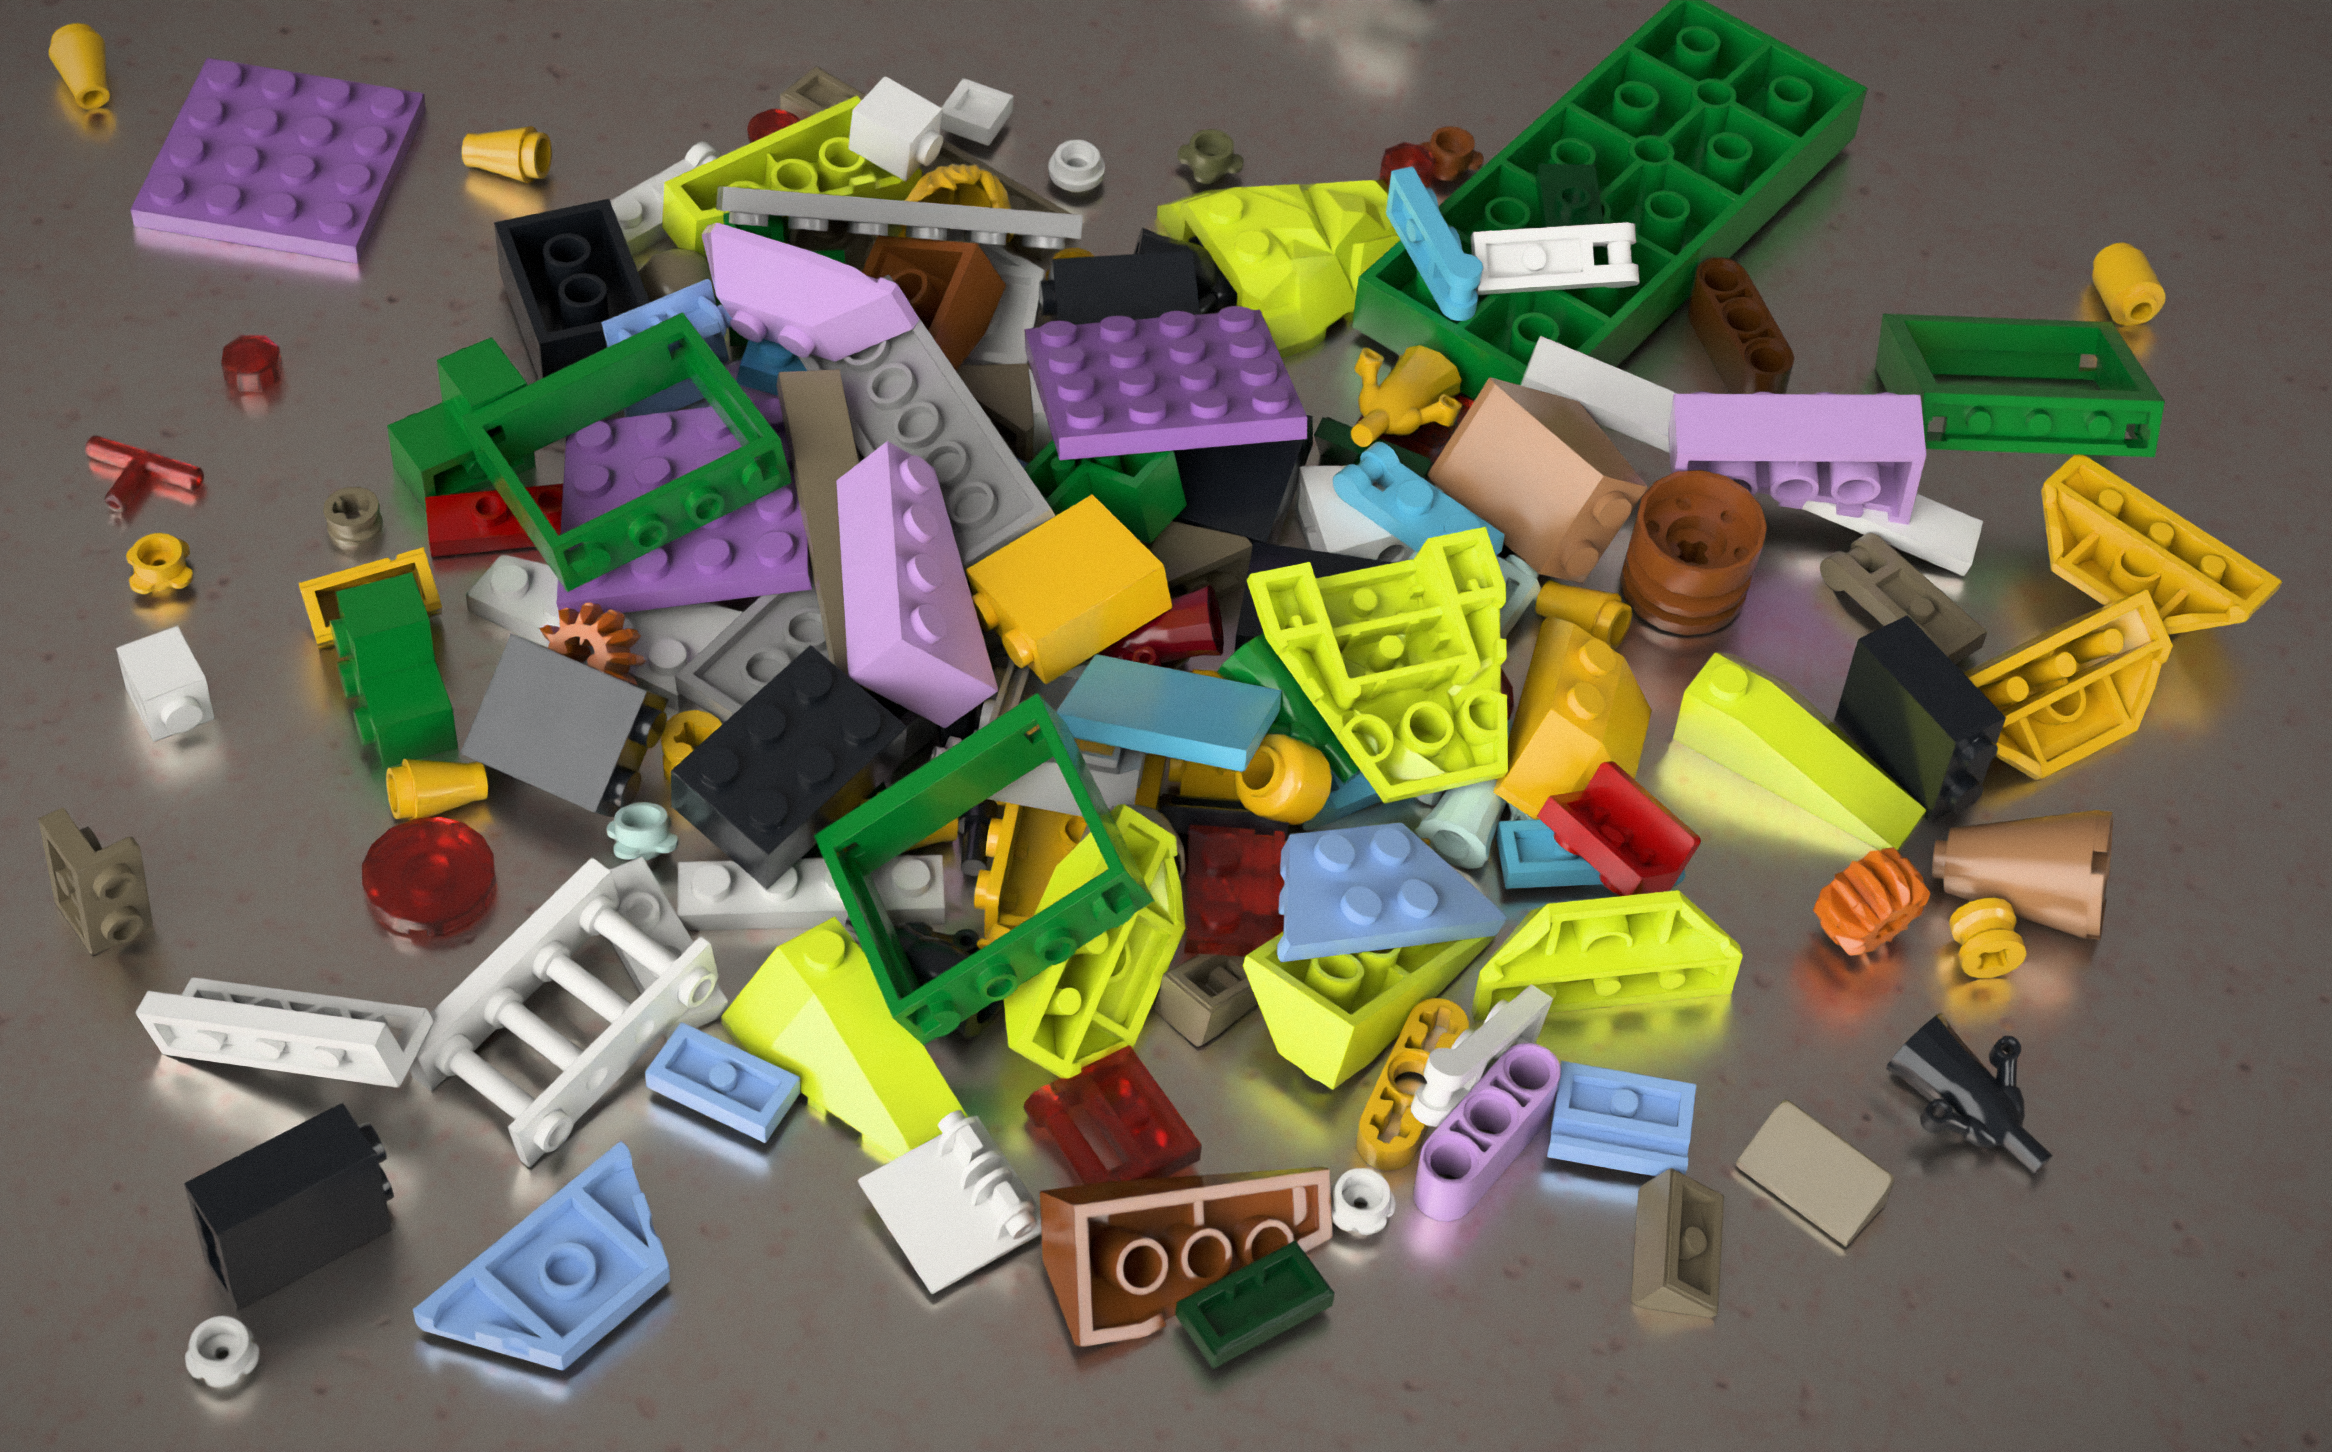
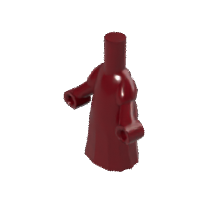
(1184, 631)

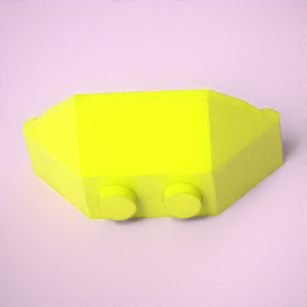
(1611, 954)
(1109, 984)

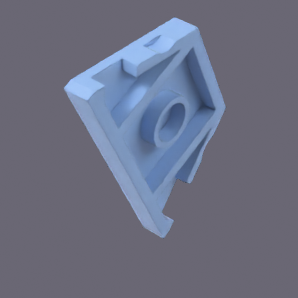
(1374, 893)
(559, 1272)

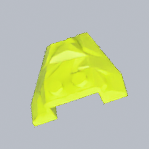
(1290, 249)
(1401, 661)

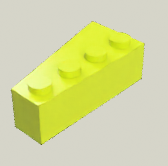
(798, 158)

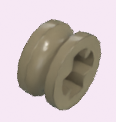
(353, 531)

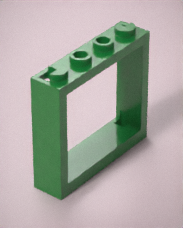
(598, 389)
(2022, 417)
(936, 797)

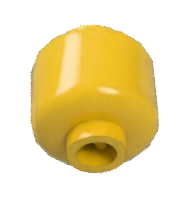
(1285, 780)

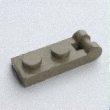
(1899, 591)

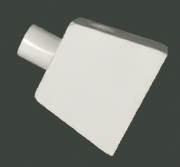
(1336, 526)

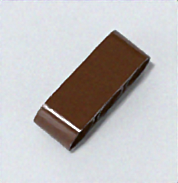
(1738, 329)

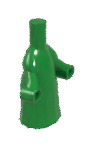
(1298, 718)

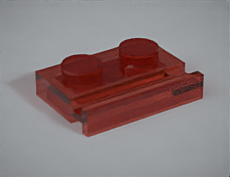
(1232, 890)

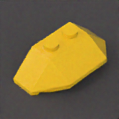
(2122, 541)
(2076, 685)
(1571, 717)

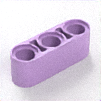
(1478, 1157)

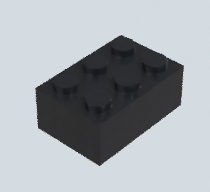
(565, 278)
(787, 766)

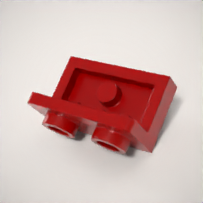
(1621, 832)

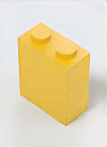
(1068, 589)

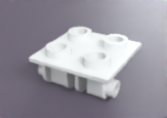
(953, 1202)

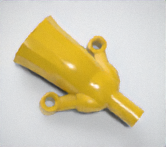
(1412, 394)

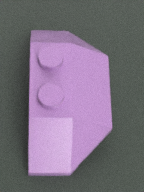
(801, 296)

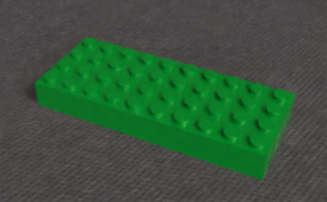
(1691, 139)

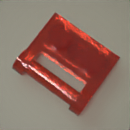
(1127, 1111)

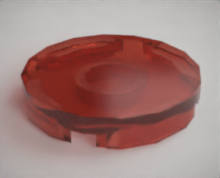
(429, 876)

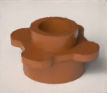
(1453, 152)

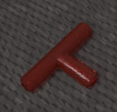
(138, 467)

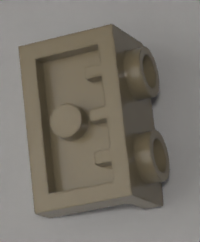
(95, 887)

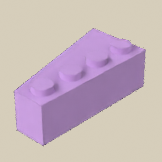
(1806, 447)
(907, 591)

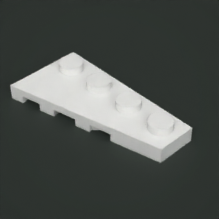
(524, 598)

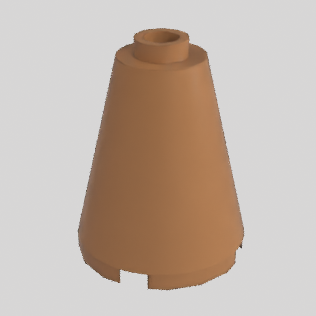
(2043, 866)

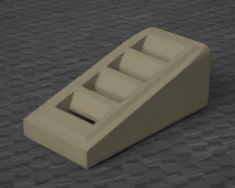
(1196, 1009)

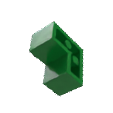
(433, 446)
(1136, 488)
(392, 670)

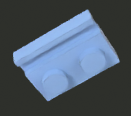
(1621, 1120)

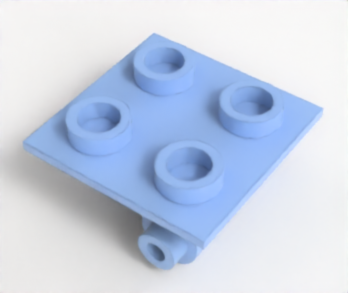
(701, 310)

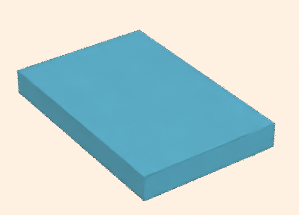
(1170, 712)

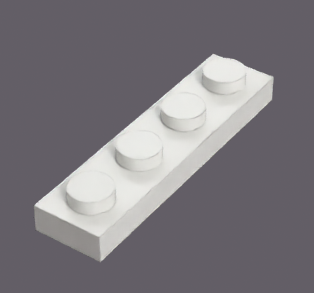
(728, 898)

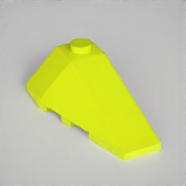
(1347, 1008)
(828, 1023)

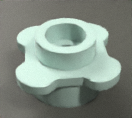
(642, 831)

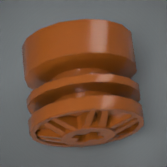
(1693, 552)

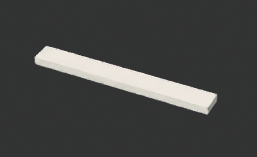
(1644, 413)

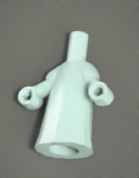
(1465, 821)

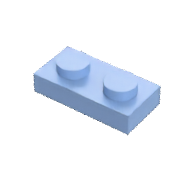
(723, 1082)

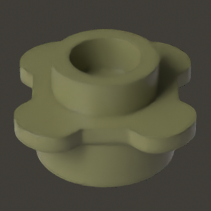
(1210, 155)

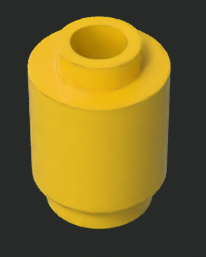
(2127, 284)

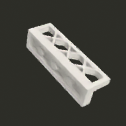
(286, 1030)

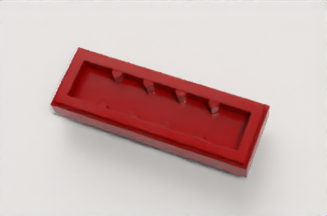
(484, 521)

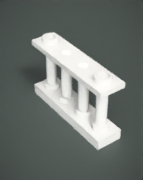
(542, 953)

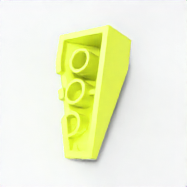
(1793, 750)

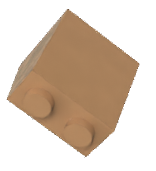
(1539, 477)

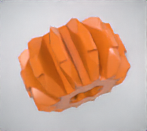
(600, 631)
(1871, 901)

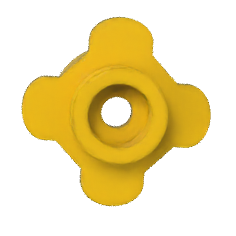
(159, 563)

